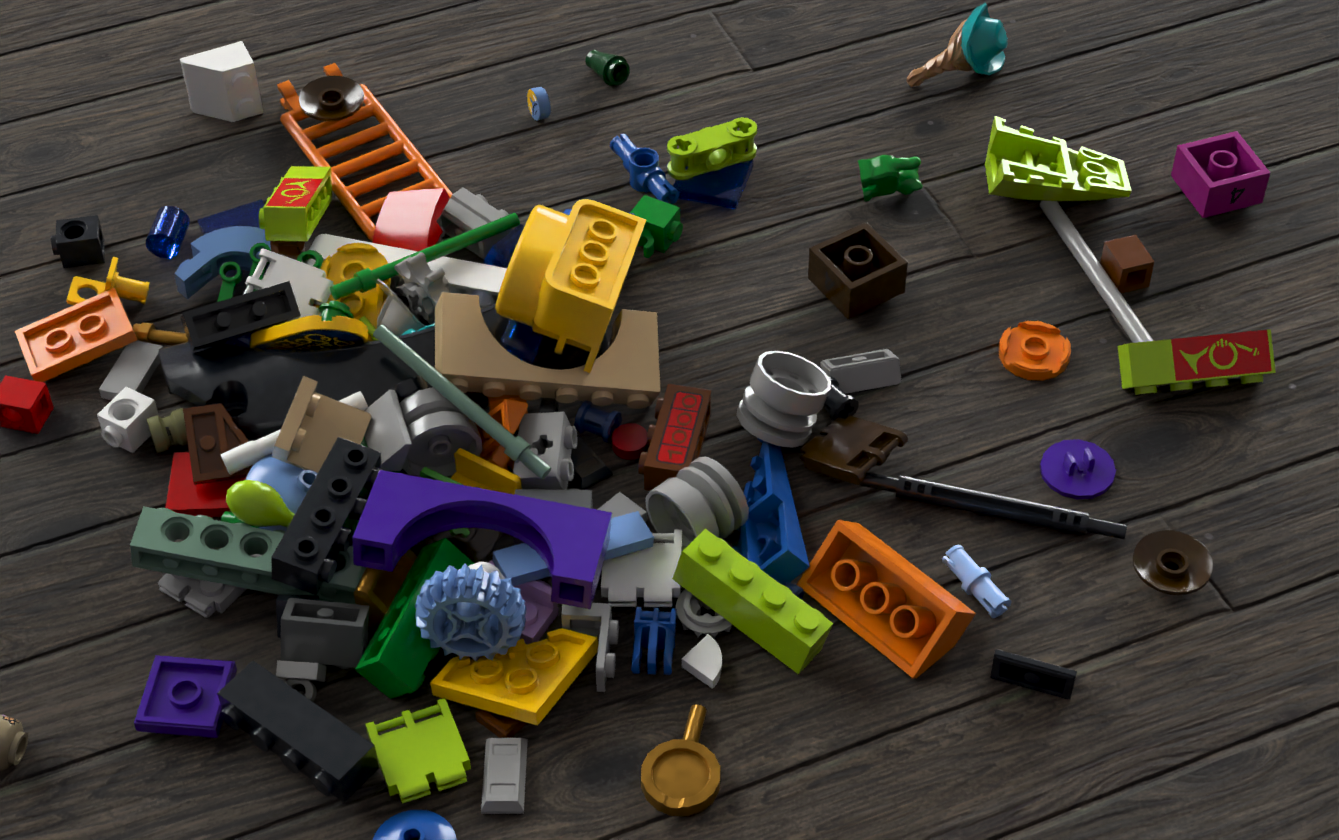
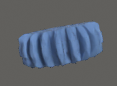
(470, 612)

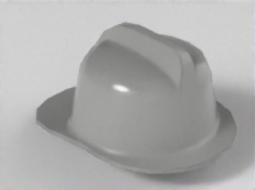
(396, 314)

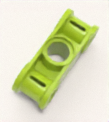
(712, 148)

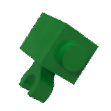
(661, 224)

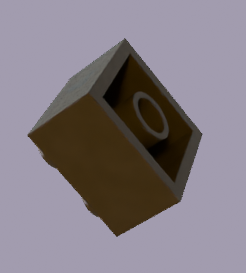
(857, 270)

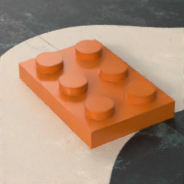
(75, 336)

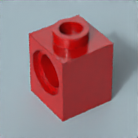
(24, 404)

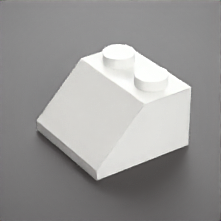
(222, 83)

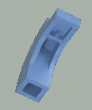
(213, 251)

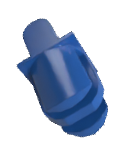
(654, 631)

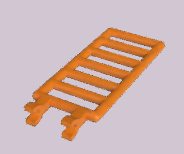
(387, 126)

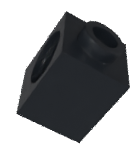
(79, 241)

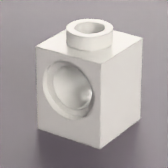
(125, 421)

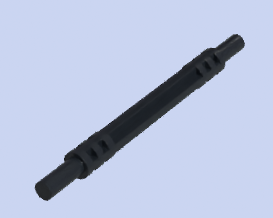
(994, 505)

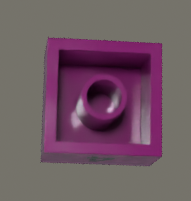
(1220, 174)

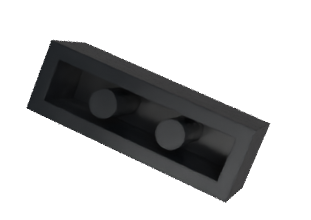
(239, 316)

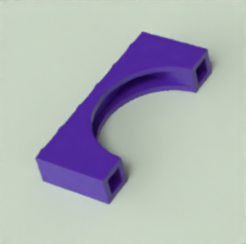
(411, 508)

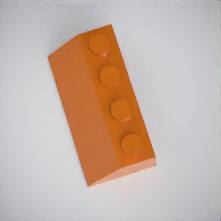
(885, 598)

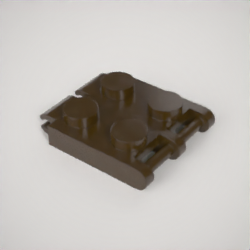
(851, 448)

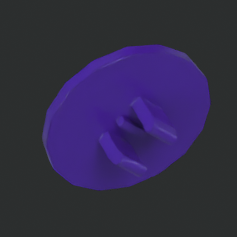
(1077, 469)

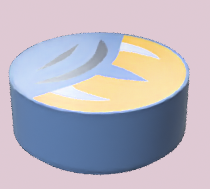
(538, 103)

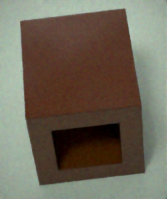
(1127, 263)

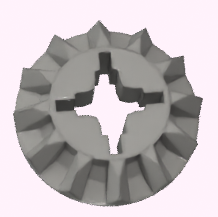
(690, 616)

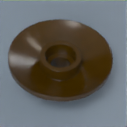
(331, 98)
(1174, 550)

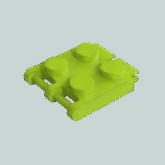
(420, 752)

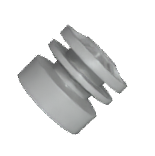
(783, 399)
(698, 500)

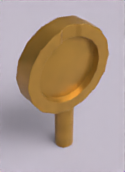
(682, 773)

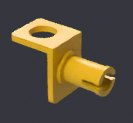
(125, 287)

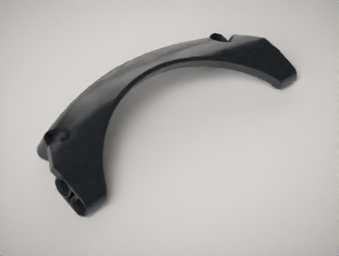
(261, 383)

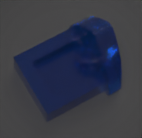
(502, 250)

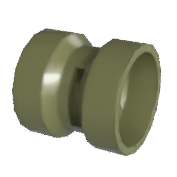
(177, 429)

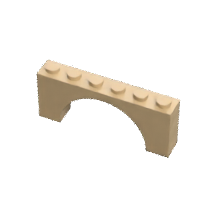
(478, 363)

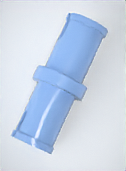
(976, 581)

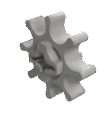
(421, 286)

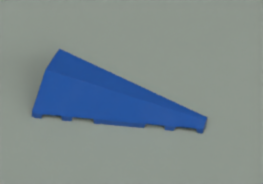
(772, 530)

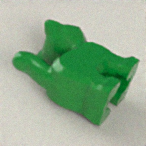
(889, 174)

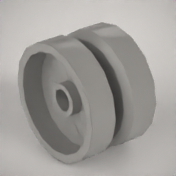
(437, 432)

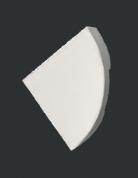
(704, 661)

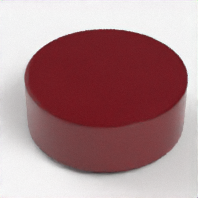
(629, 441)

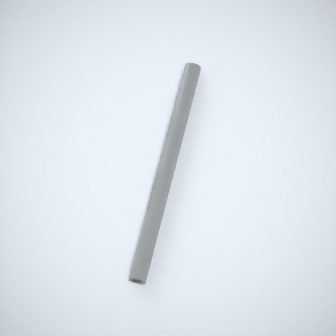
(1095, 272)

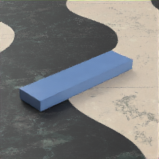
(525, 565)

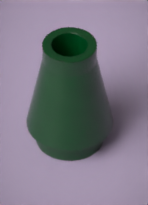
(609, 67)

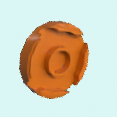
(1034, 350)

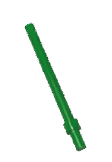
(366, 279)

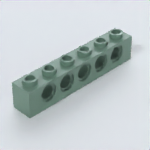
(232, 565)

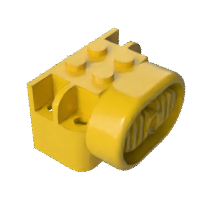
(570, 273)

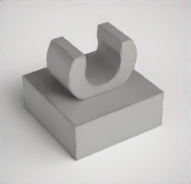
(302, 673)

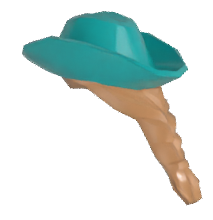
(973, 46)

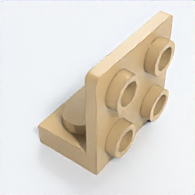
(315, 425)

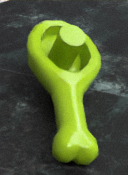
(258, 504)

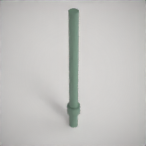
(515, 447)

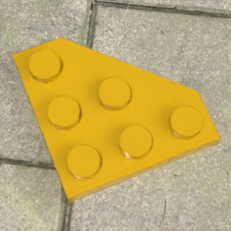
(521, 682)

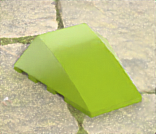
(1048, 170)

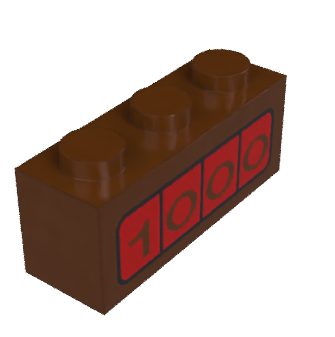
(677, 435)

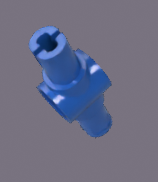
(644, 169)

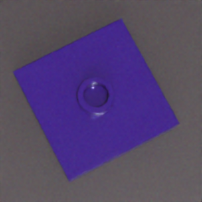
(184, 696)

